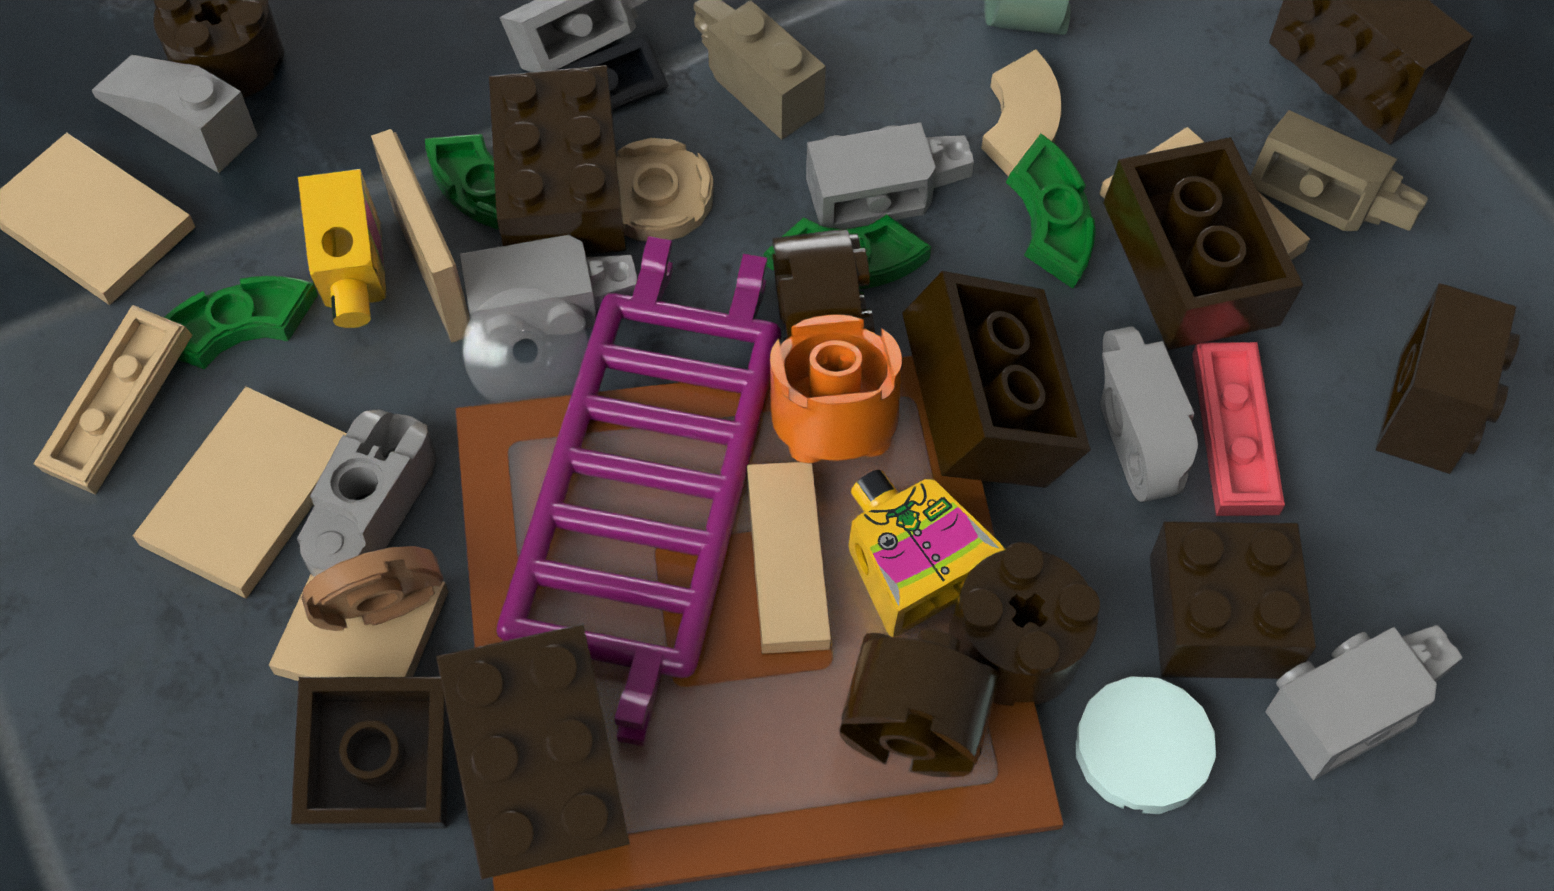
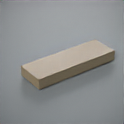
(113, 399)
(787, 558)

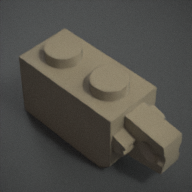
(761, 65)
(1333, 177)

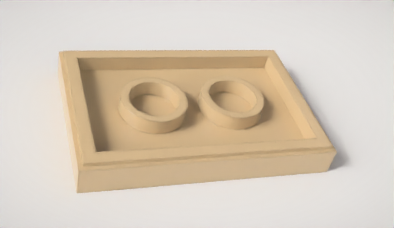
(90, 218)
(422, 234)
(241, 493)

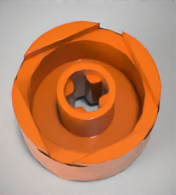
(835, 389)

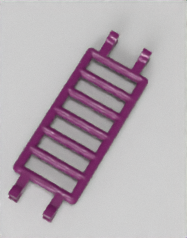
(710, 545)

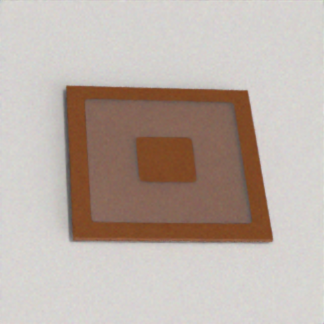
(748, 748)

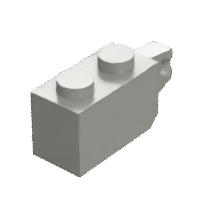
(561, 31)
(882, 173)
(548, 265)
(1360, 695)

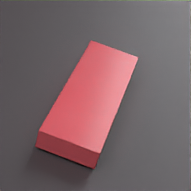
(1237, 429)

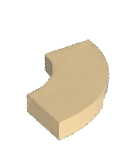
(1028, 107)

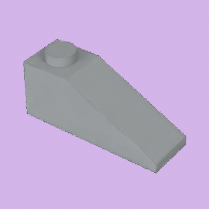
(181, 107)

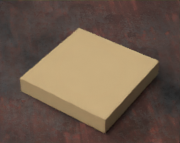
(360, 649)

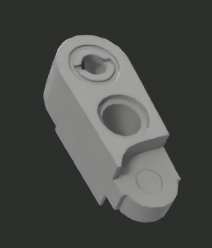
(1147, 415)
(359, 466)

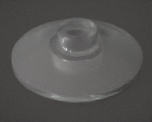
(516, 316)

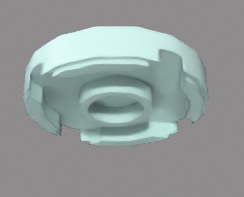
(1145, 744)

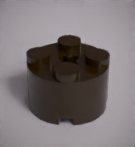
(223, 37)
(820, 277)
(1027, 621)
(919, 703)

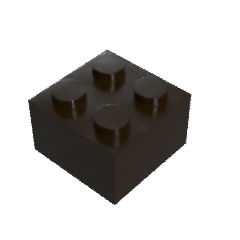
(1449, 379)
(1230, 600)
(370, 753)

